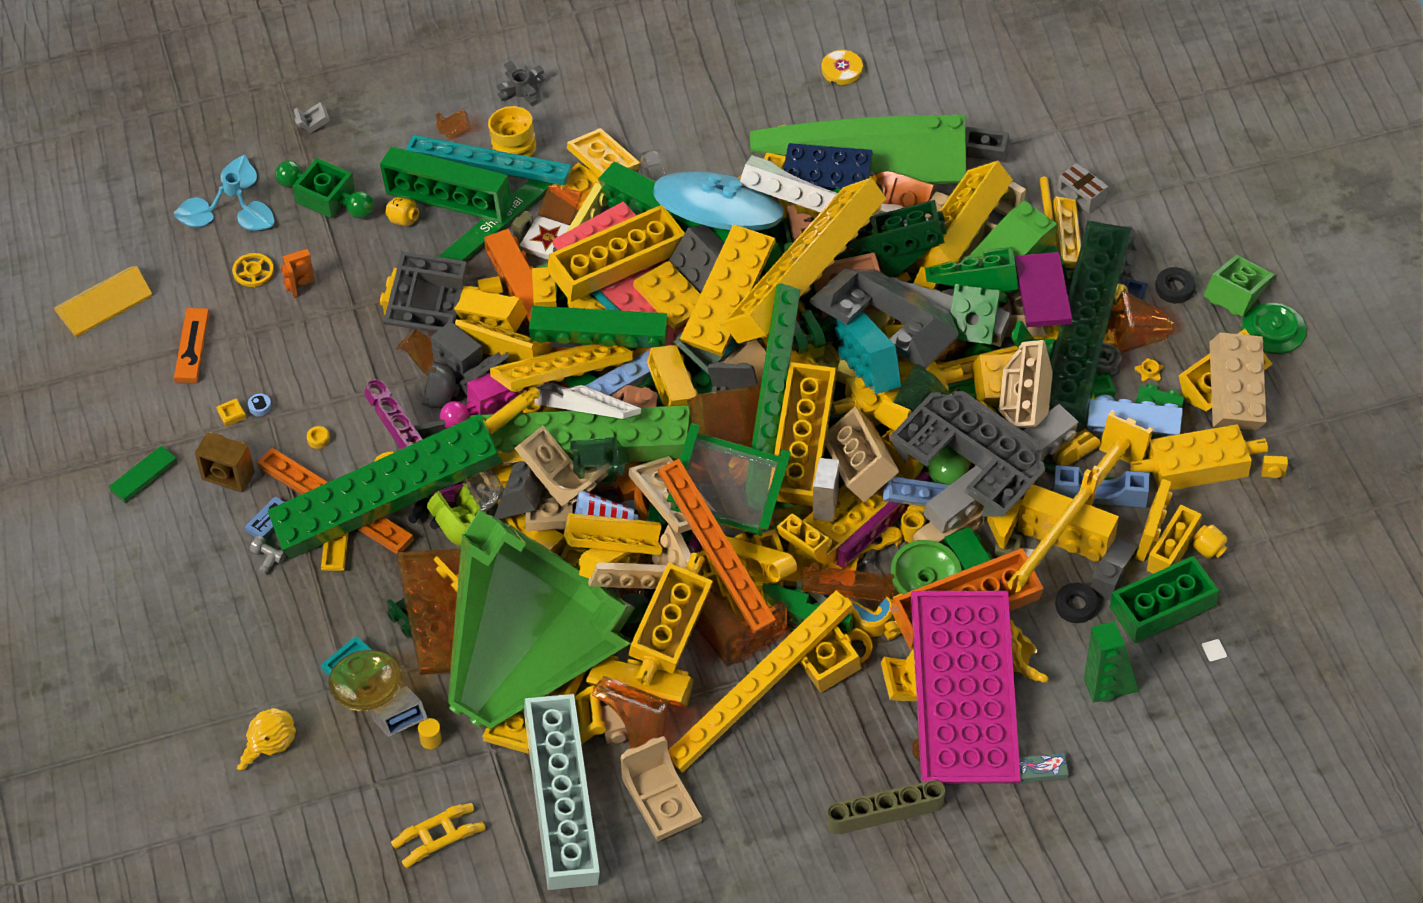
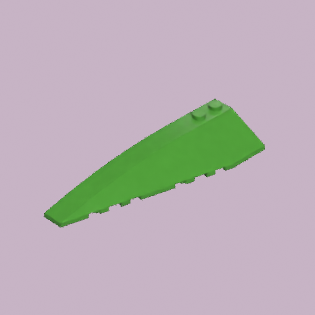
(914, 146)

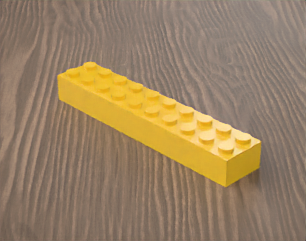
(806, 257)

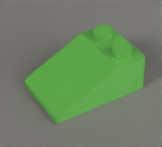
(1238, 285)

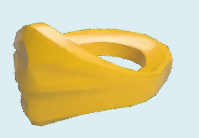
(859, 634)

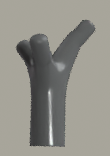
(869, 558)

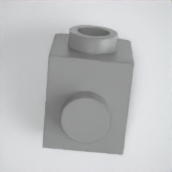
(312, 118)

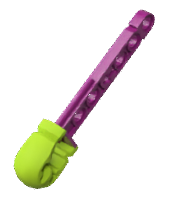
(451, 520)

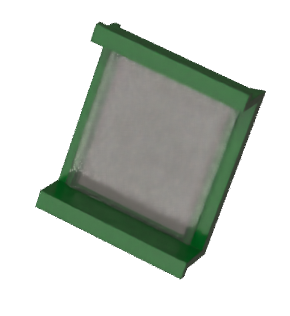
(733, 480)

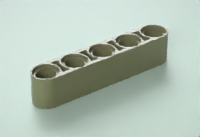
(893, 798)

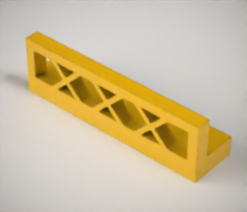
(613, 534)

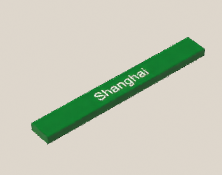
(474, 241)

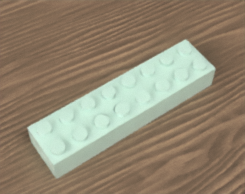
(561, 792)

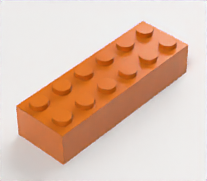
(984, 577)

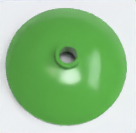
(922, 560)

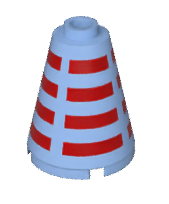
(594, 505)

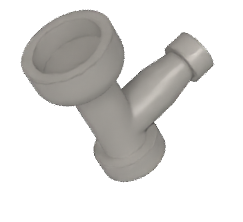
(259, 546)

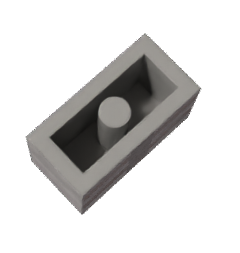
(1084, 187)

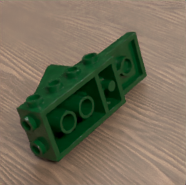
(900, 242)

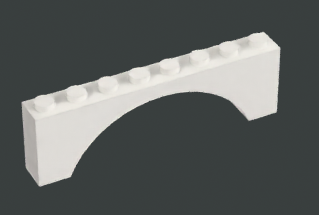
(772, 180)

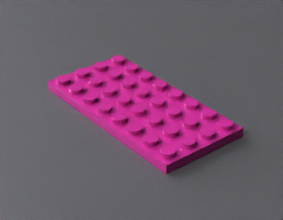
(965, 687)

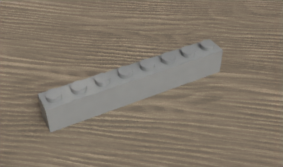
(953, 504)

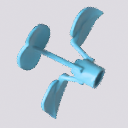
(234, 177)

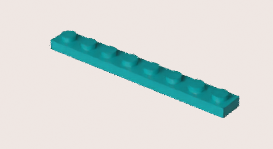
(493, 160)

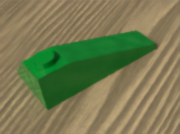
(991, 271)

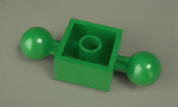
(324, 188)

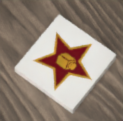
(540, 237)

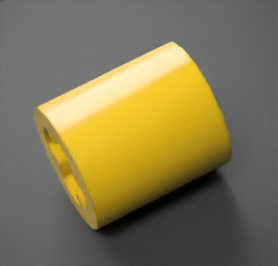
(429, 733)

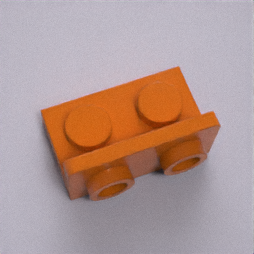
(297, 270)

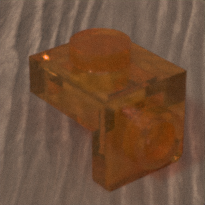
(454, 124)

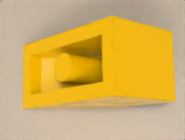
(1003, 526)

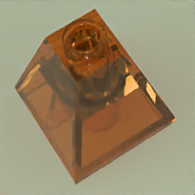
(1138, 323)

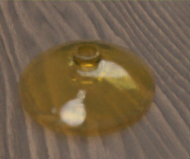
(365, 680)

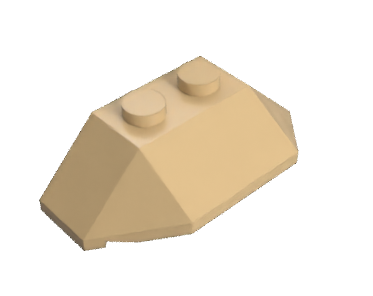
(1026, 385)

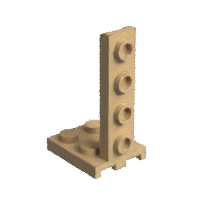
(643, 575)

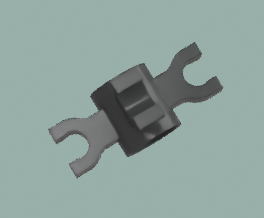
(520, 82)

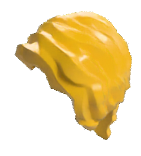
(1021, 652)
(267, 734)

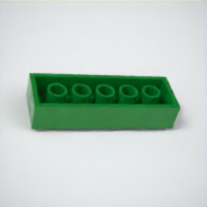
(446, 184)

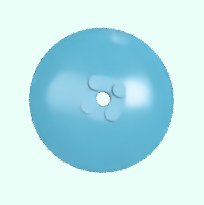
(717, 201)

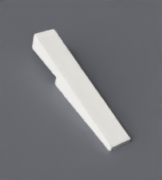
(584, 400)

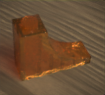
(640, 711)

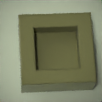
(522, 225)
(1012, 545)

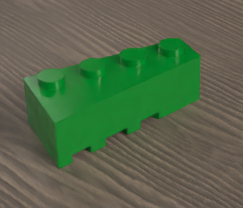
(1108, 665)

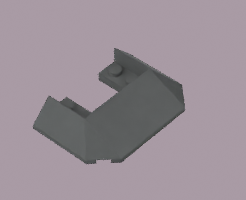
(926, 328)
(1003, 452)

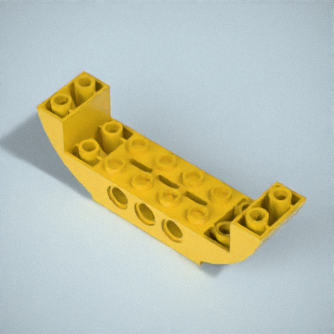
(822, 538)

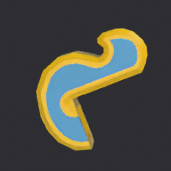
(871, 621)

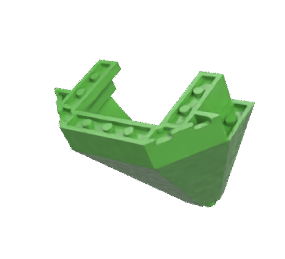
(523, 622)

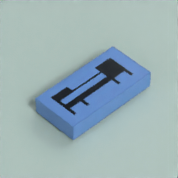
(261, 523)

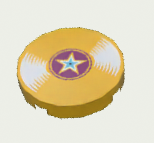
(842, 67)

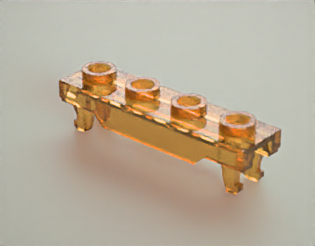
(847, 582)

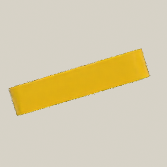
(763, 561)

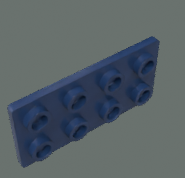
(828, 165)

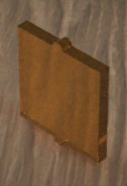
(560, 204)

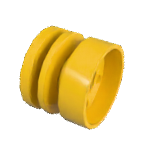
(512, 131)

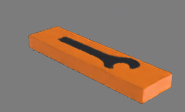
(191, 345)

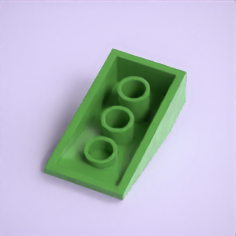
(1023, 230)

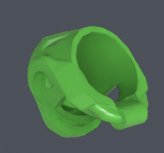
(947, 467)

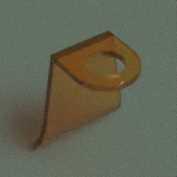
(419, 349)

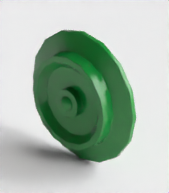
(1278, 325)

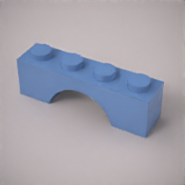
(1127, 490)

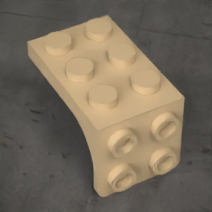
(556, 468)
(658, 789)

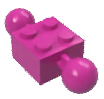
(484, 397)

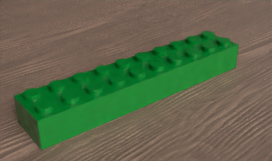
(636, 191)
(384, 486)

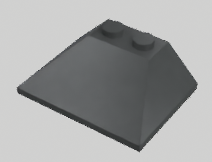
(425, 292)

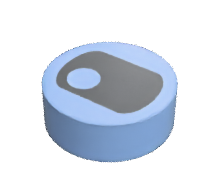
(259, 404)

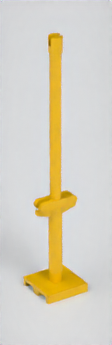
(1120, 440)

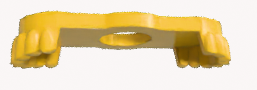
(889, 536)

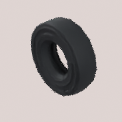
(1177, 274)
(1076, 615)

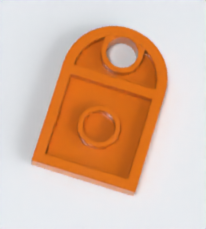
(904, 189)

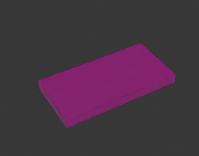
(1043, 290)

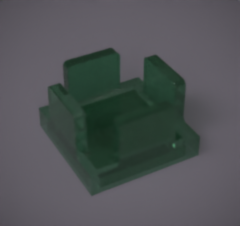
(597, 454)

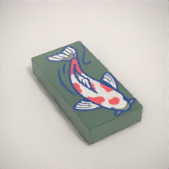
(1043, 768)

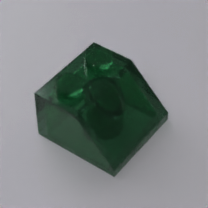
(917, 387)

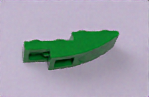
(798, 604)

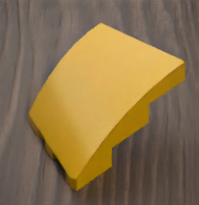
(900, 677)

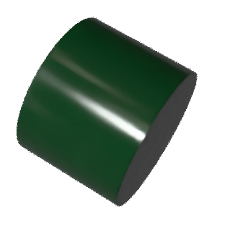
(632, 624)

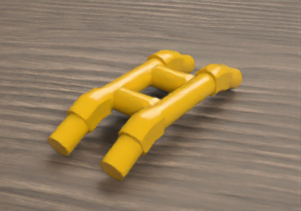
(433, 845)

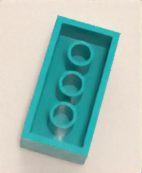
(869, 353)

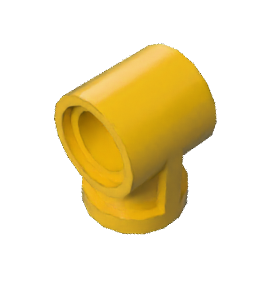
(912, 522)

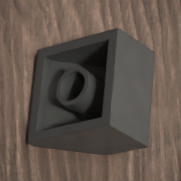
(520, 493)

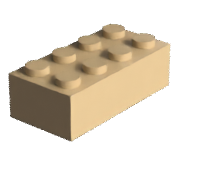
(1237, 381)
(861, 454)

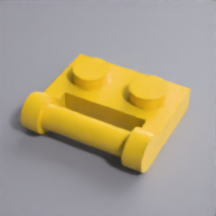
(586, 728)

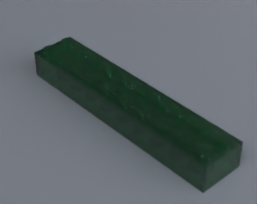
(1091, 305)

